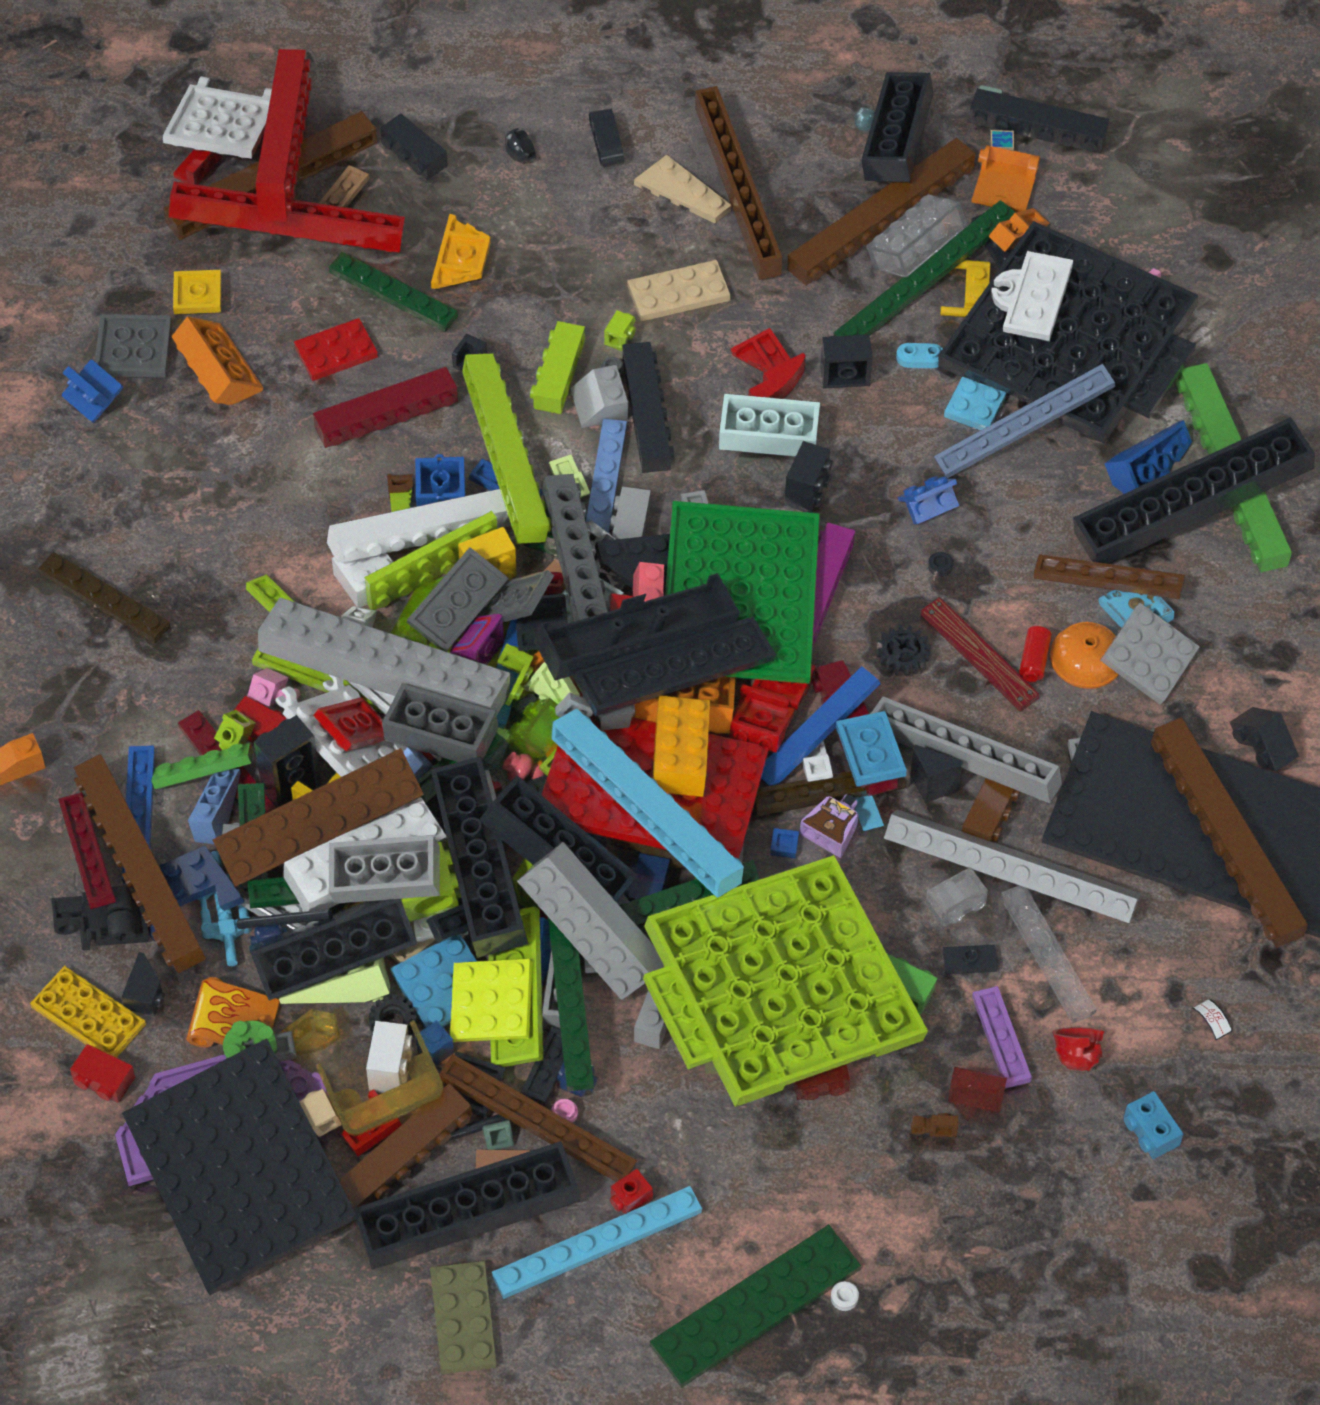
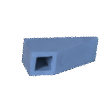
(214, 806)

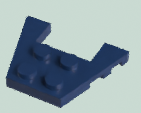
(197, 876)

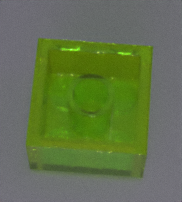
(534, 731)

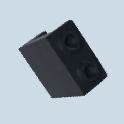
(551, 609)

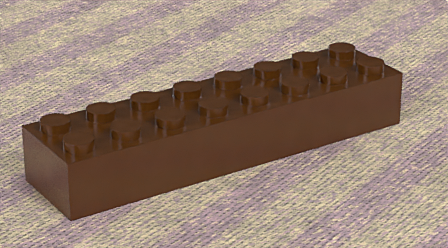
(317, 817)

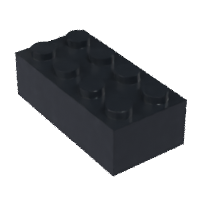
(286, 757)

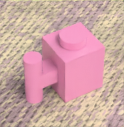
(267, 686)

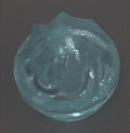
(864, 118)

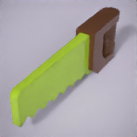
(400, 494)

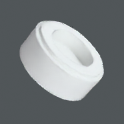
(844, 1296)

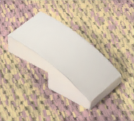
(817, 764)

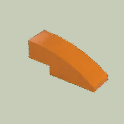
(1009, 232)

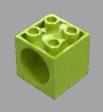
(424, 907)

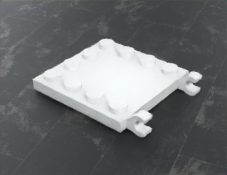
(219, 120)
(326, 745)

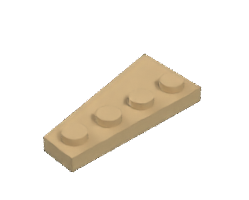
(683, 188)

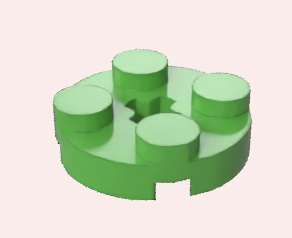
(243, 1032)

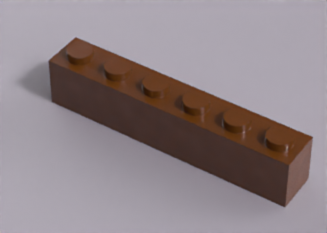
(406, 1148)

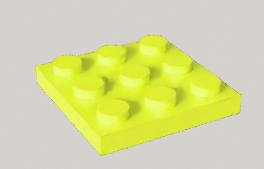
(491, 1000)

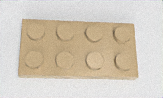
(678, 290)

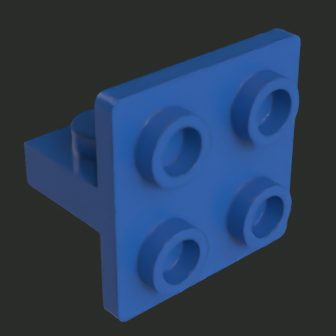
(90, 390)
(930, 499)

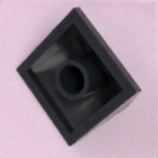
(935, 773)

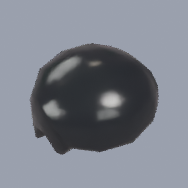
(519, 146)

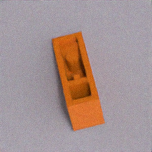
(20, 758)

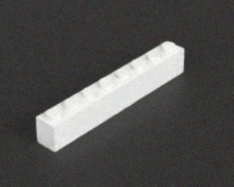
(411, 526)

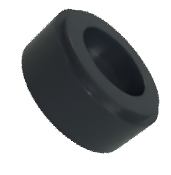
(940, 564)

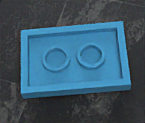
(871, 748)

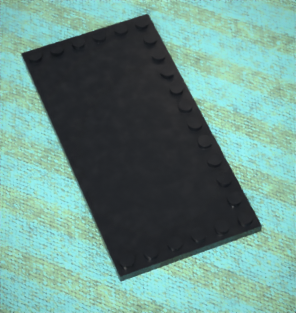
(1130, 816)

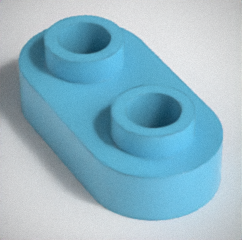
(918, 355)

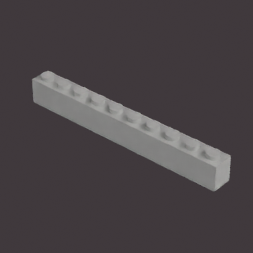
(1012, 866)

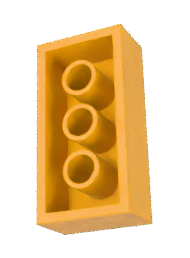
(681, 745)

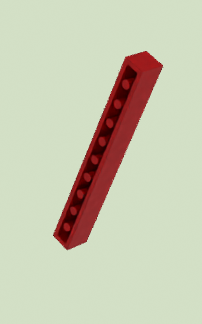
(306, 221)

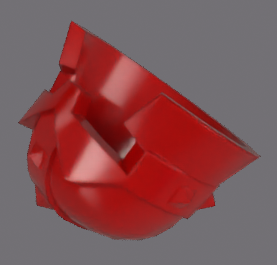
(1078, 1047)

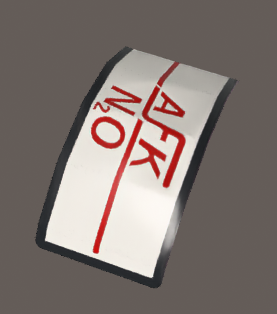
(1214, 1018)

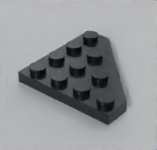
(624, 555)

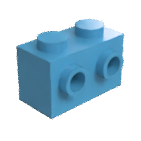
(1152, 1125)

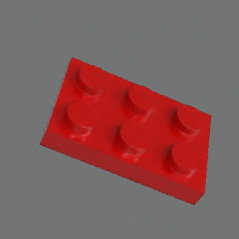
(335, 349)
(351, 723)

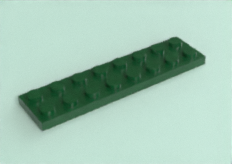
(754, 1305)

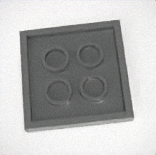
(133, 345)

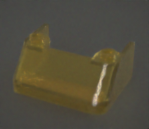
(361, 1117)

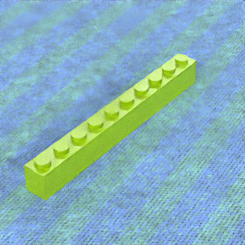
(506, 449)

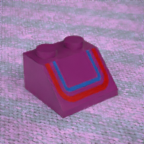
(481, 639)

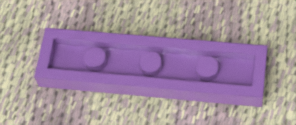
(1001, 1036)

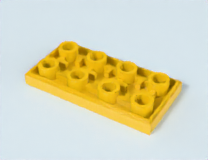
(87, 1013)

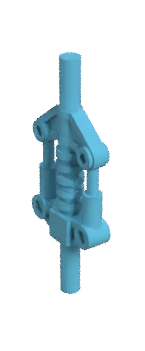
(226, 928)

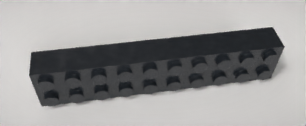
(1194, 492)

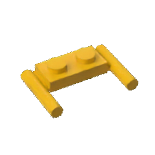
(976, 281)

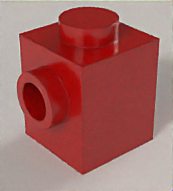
(631, 1192)

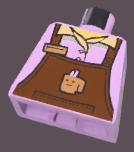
(831, 824)

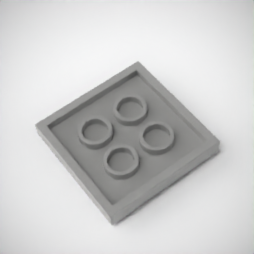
(1149, 653)

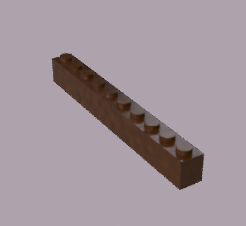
(317, 154)
(738, 183)
(879, 211)
(1229, 833)
(139, 863)

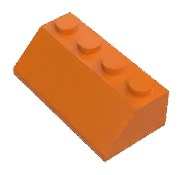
(216, 361)

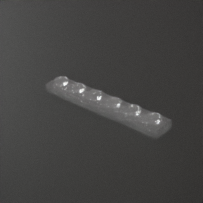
(1048, 953)

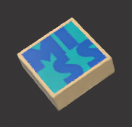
(1002, 139)

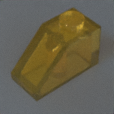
(313, 1031)

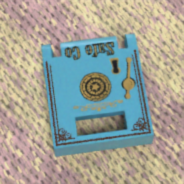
(1121, 604)

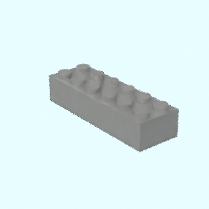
(591, 920)

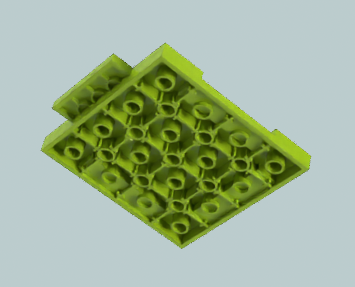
(778, 981)

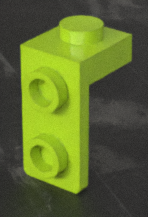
(518, 662)

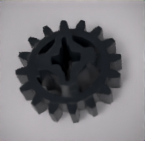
(904, 651)

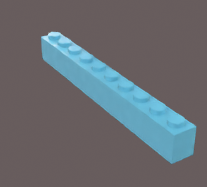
(648, 803)

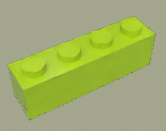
(558, 367)

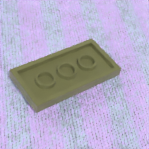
(463, 1317)

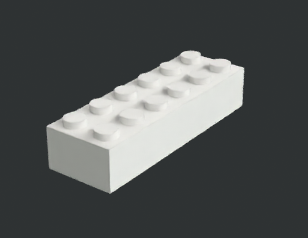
(309, 872)

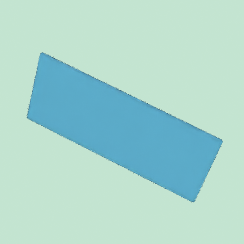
(868, 813)

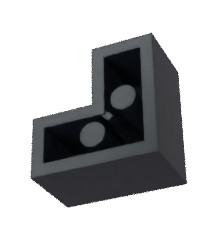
(1267, 735)

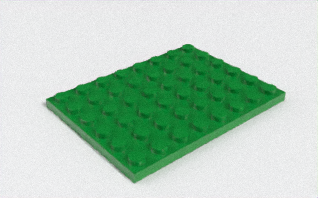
(765, 565)

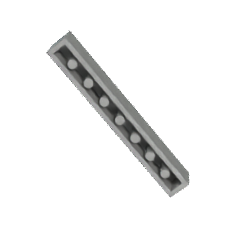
(977, 752)

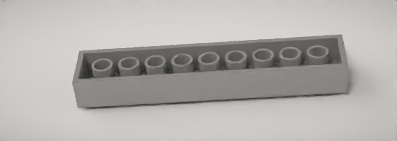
(376, 657)

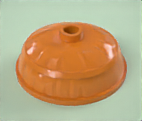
(1079, 662)

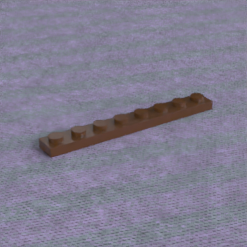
(536, 1119)

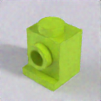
(619, 330)
(238, 726)

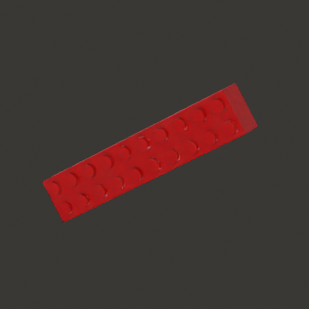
(283, 136)

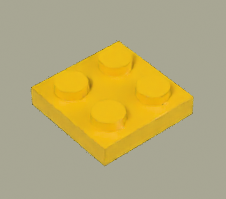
(197, 292)

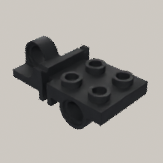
(107, 924)

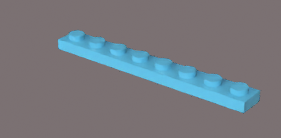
(596, 1242)

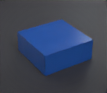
(784, 843)

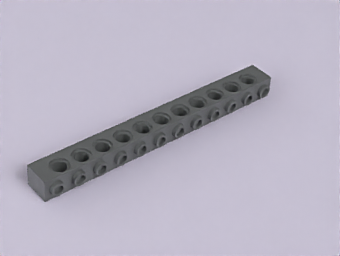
(578, 565)

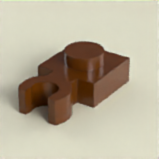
(938, 1125)

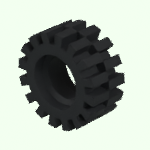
(393, 1006)

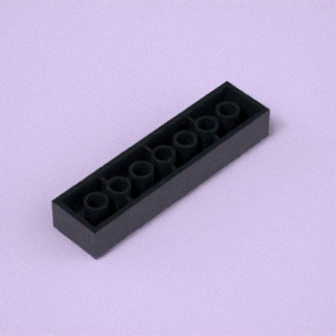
(478, 858)
(466, 1205)

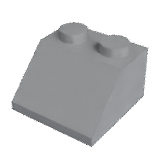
(600, 397)

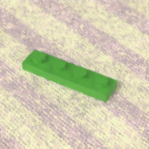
(200, 766)

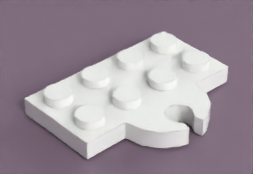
(1033, 294)

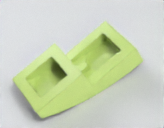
(567, 466)

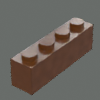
(990, 810)

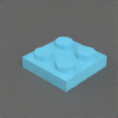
(974, 404)

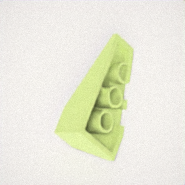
(355, 985)

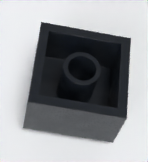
(846, 361)
(808, 477)

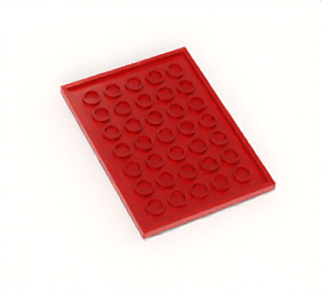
(724, 810)

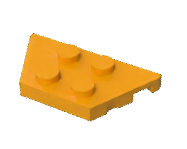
(460, 254)

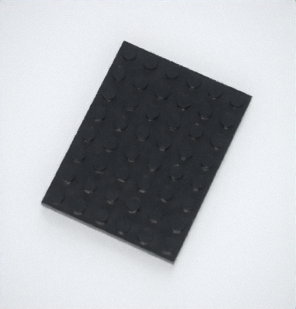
(239, 1166)

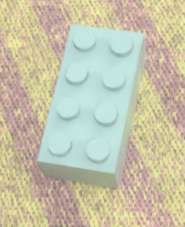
(767, 424)

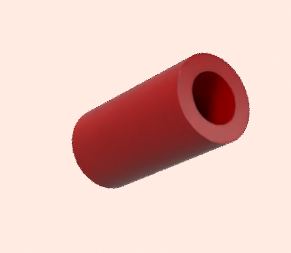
(1035, 653)

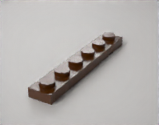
(1109, 576)

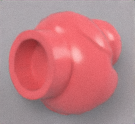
(522, 766)

